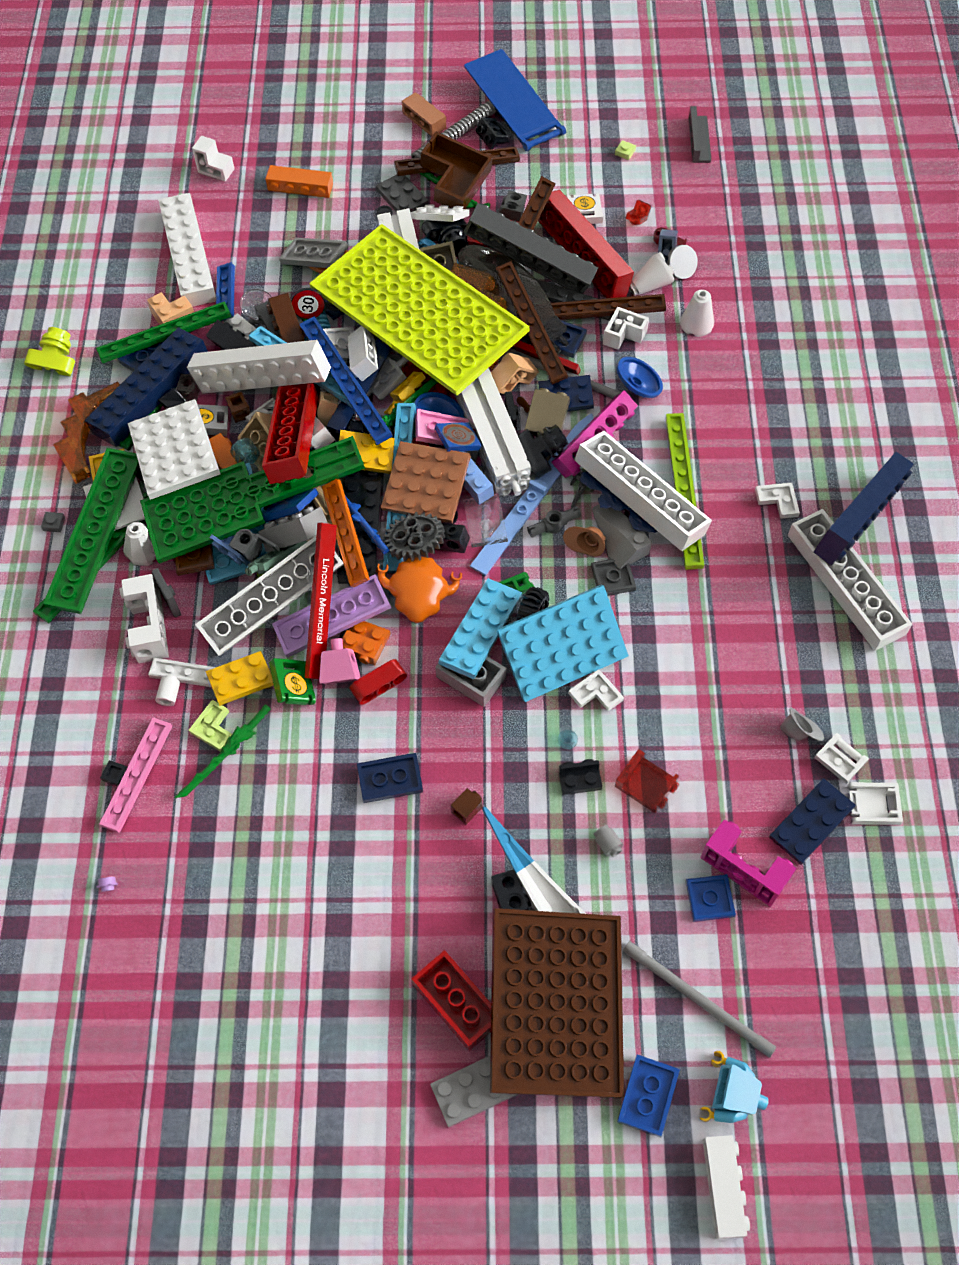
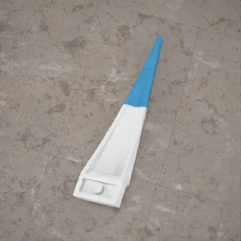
(539, 887)

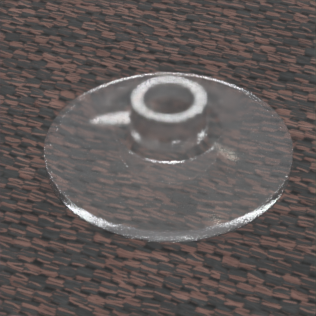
(251, 299)

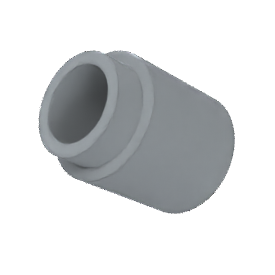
(608, 841)

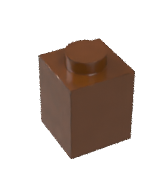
(467, 806)

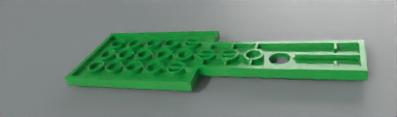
(234, 501)

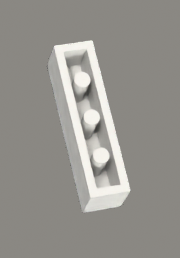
(362, 353)
(724, 1187)

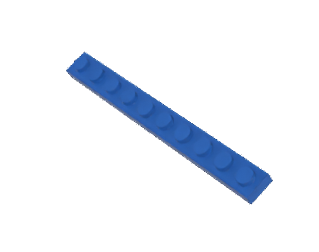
(347, 383)

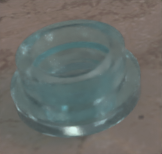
(567, 734)

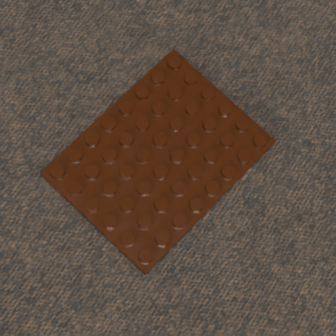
(556, 1004)

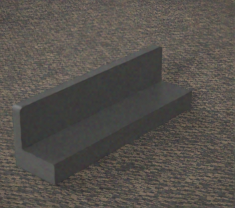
(699, 137)

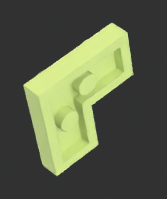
(207, 726)

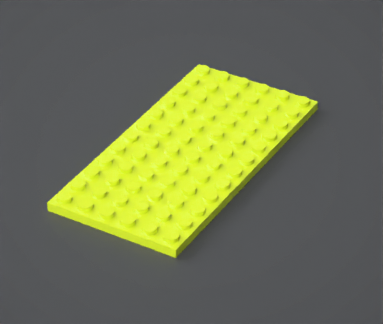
(420, 308)

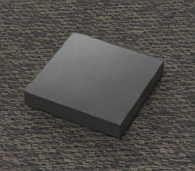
(612, 578)

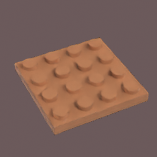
(426, 481)

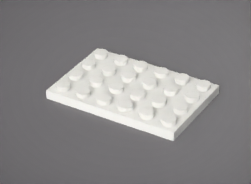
(173, 449)

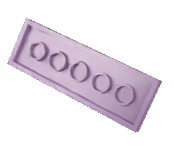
(346, 610)

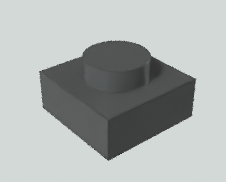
(53, 522)

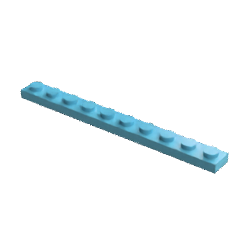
(403, 432)

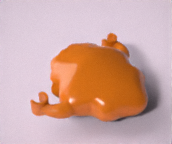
(418, 587)

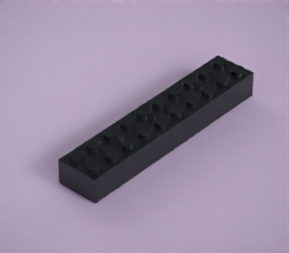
(367, 490)

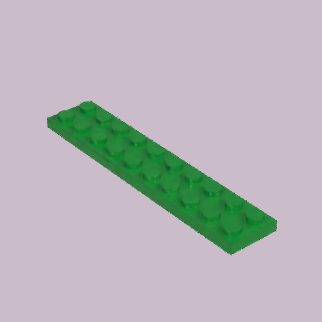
(92, 532)

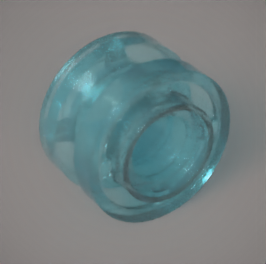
(245, 451)

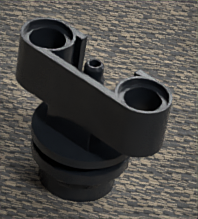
(445, 232)
(539, 448)

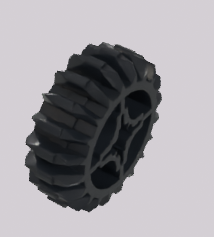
(532, 602)

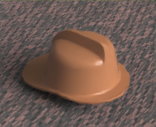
(585, 540)

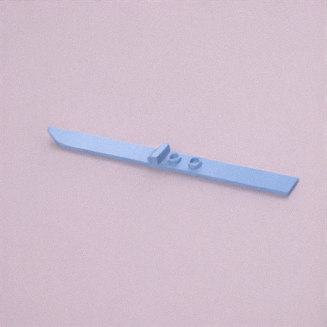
(524, 508)

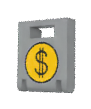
(210, 416)

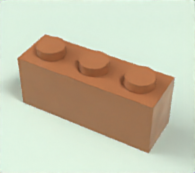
(423, 114)

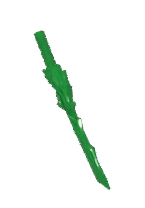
(390, 420)
(232, 744)

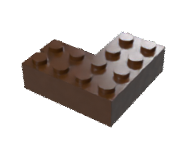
(460, 166)

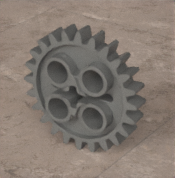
(414, 536)

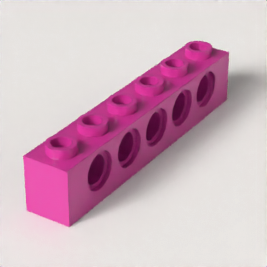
(623, 404)

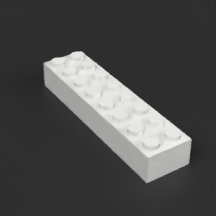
(187, 249)
(259, 367)
(643, 490)
(851, 585)
(262, 599)

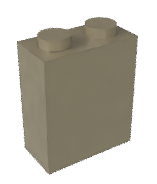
(547, 410)

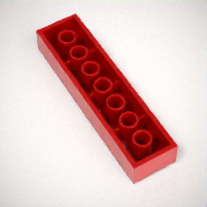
(578, 236)
(290, 433)

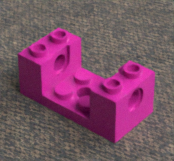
(718, 855)

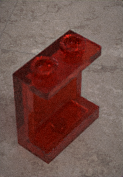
(646, 782)

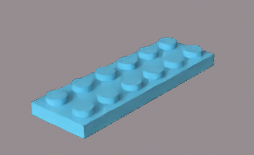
(478, 628)

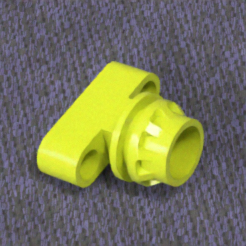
(54, 353)

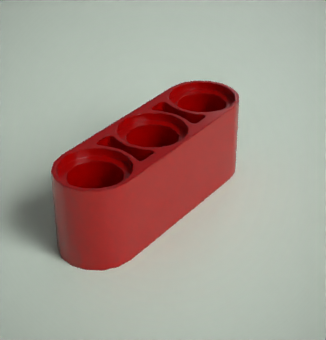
(378, 681)

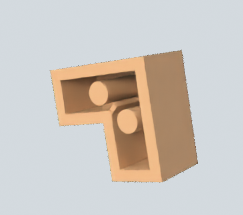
(165, 311)
(513, 370)

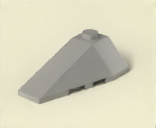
(622, 541)

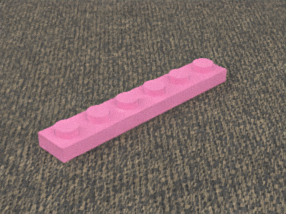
(135, 775)

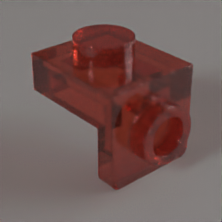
(639, 213)

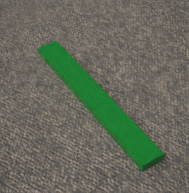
(162, 332)

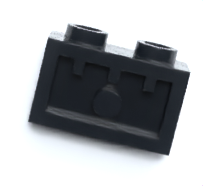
(491, 132)
(580, 777)

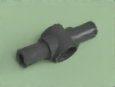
(553, 527)

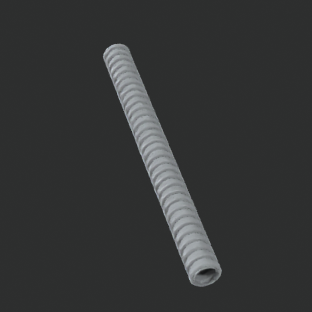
(464, 125)

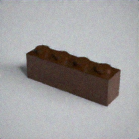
(284, 318)

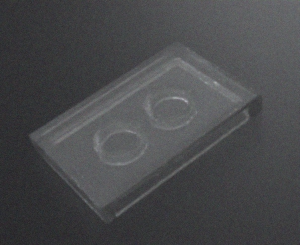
(485, 521)

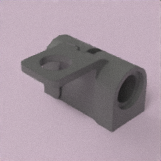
(250, 544)

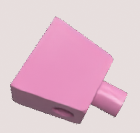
(338, 664)

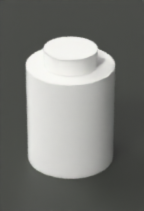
(167, 690)

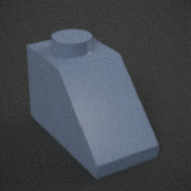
(667, 241)

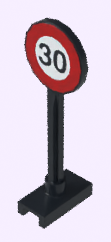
(310, 303)

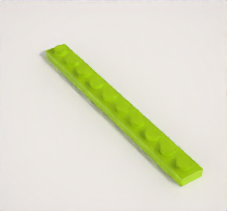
(683, 479)

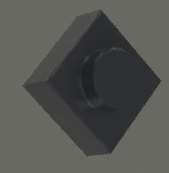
(113, 773)

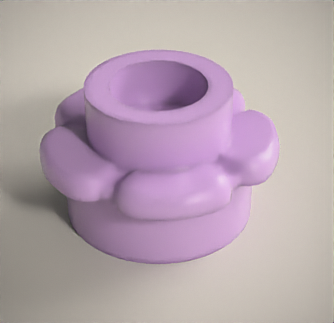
(107, 884)

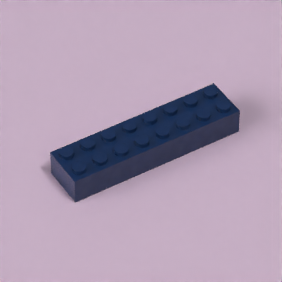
(141, 390)
(864, 509)

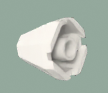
(138, 545)

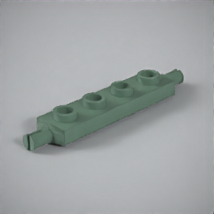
(271, 559)

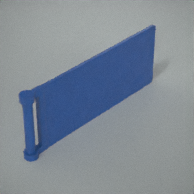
(514, 98)

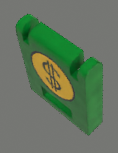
(291, 684)

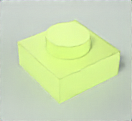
(625, 150)

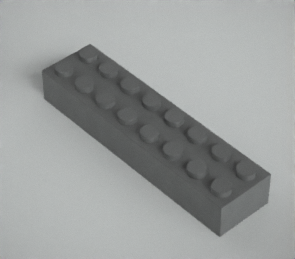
(530, 249)

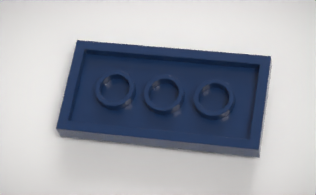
(812, 821)

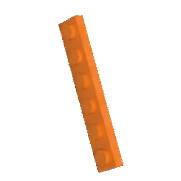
(345, 533)

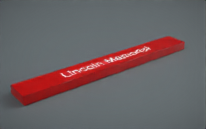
(320, 598)

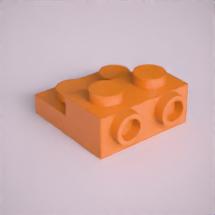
(366, 641)

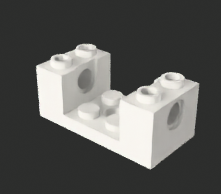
(148, 641)

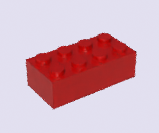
(455, 999)

